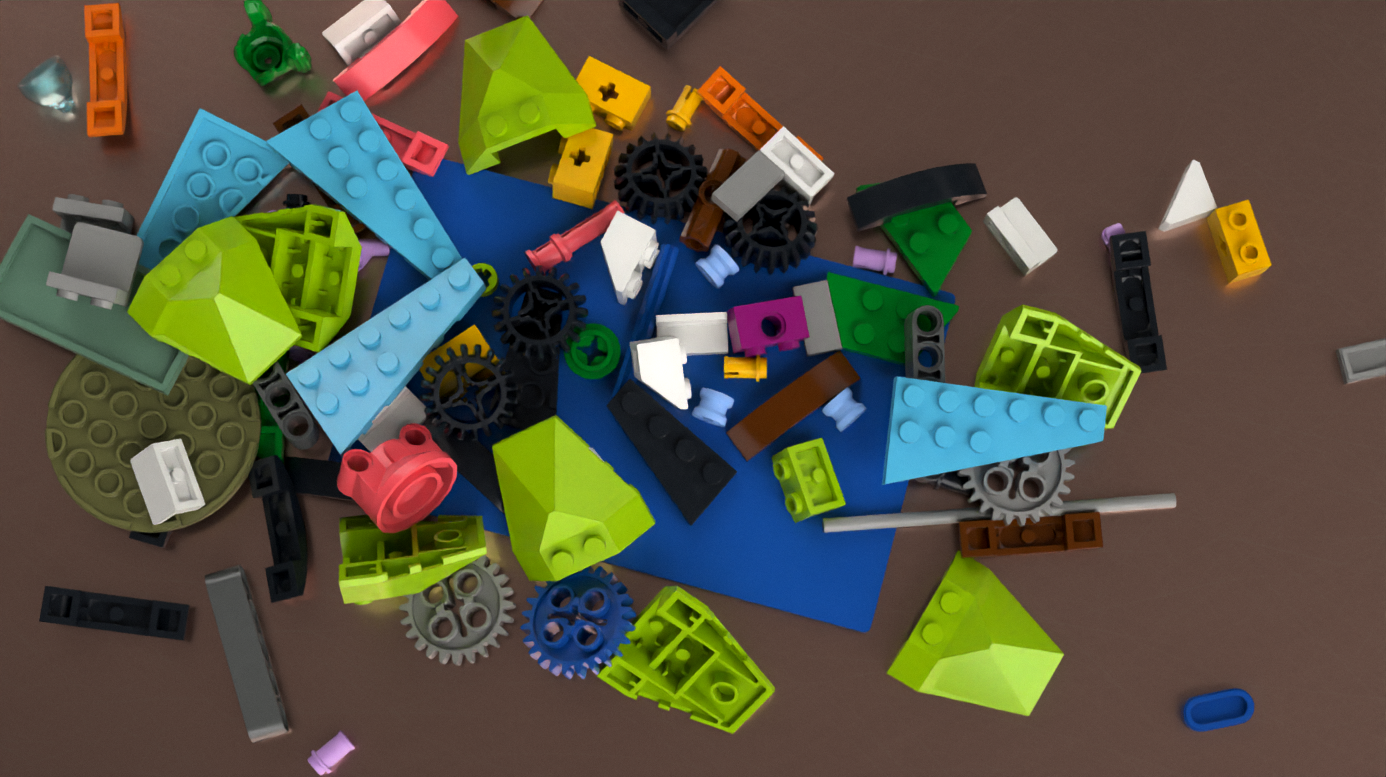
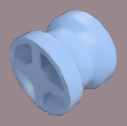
(717, 266)
(713, 407)
(844, 409)

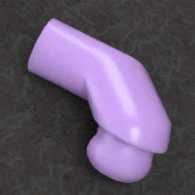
(372, 248)

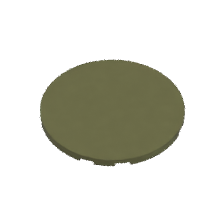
(106, 419)

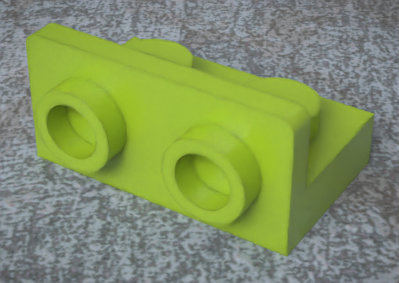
(807, 480)

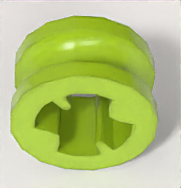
(493, 280)

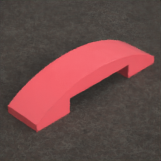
(397, 49)
(414, 149)

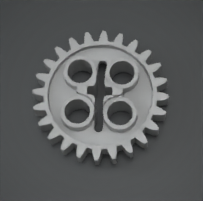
(1047, 475)
(487, 596)

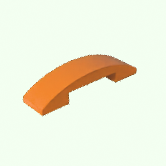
(106, 70)
(740, 111)

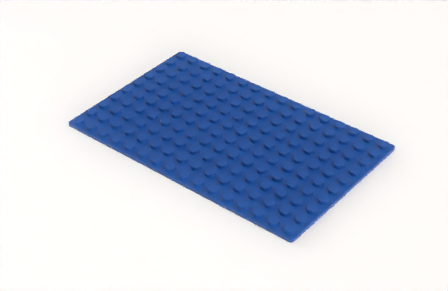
(746, 536)

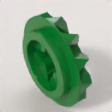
(601, 366)

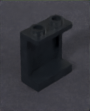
(666, 18)

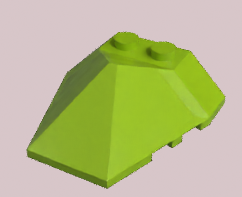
(515, 92)
(314, 265)
(218, 302)
(1053, 358)
(564, 502)
(406, 561)
(977, 644)
(688, 663)

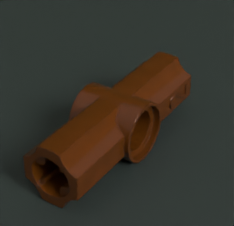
(705, 215)

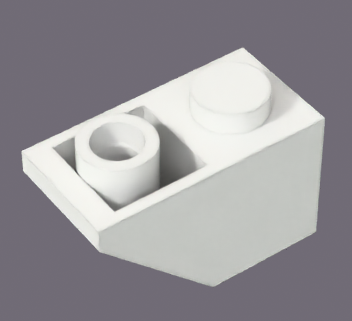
(659, 367)

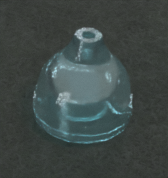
(49, 85)

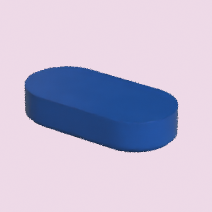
(1217, 710)

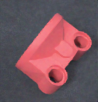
(398, 479)

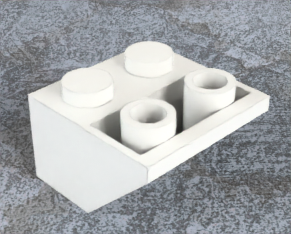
(627, 250)

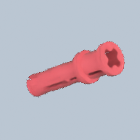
(562, 246)

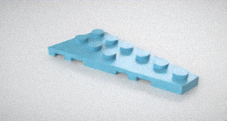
(362, 173)
(208, 181)
(374, 362)
(963, 427)

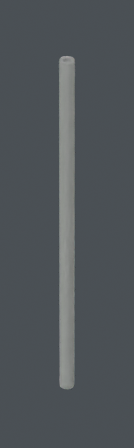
(971, 514)

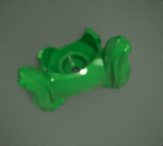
(268, 42)

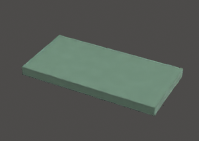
(88, 330)

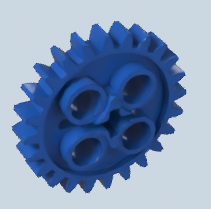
(571, 651)

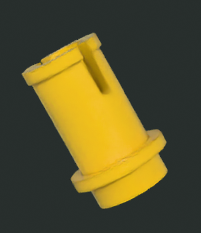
(683, 110)
(745, 367)

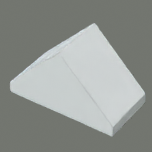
(1191, 199)

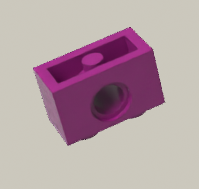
(785, 314)

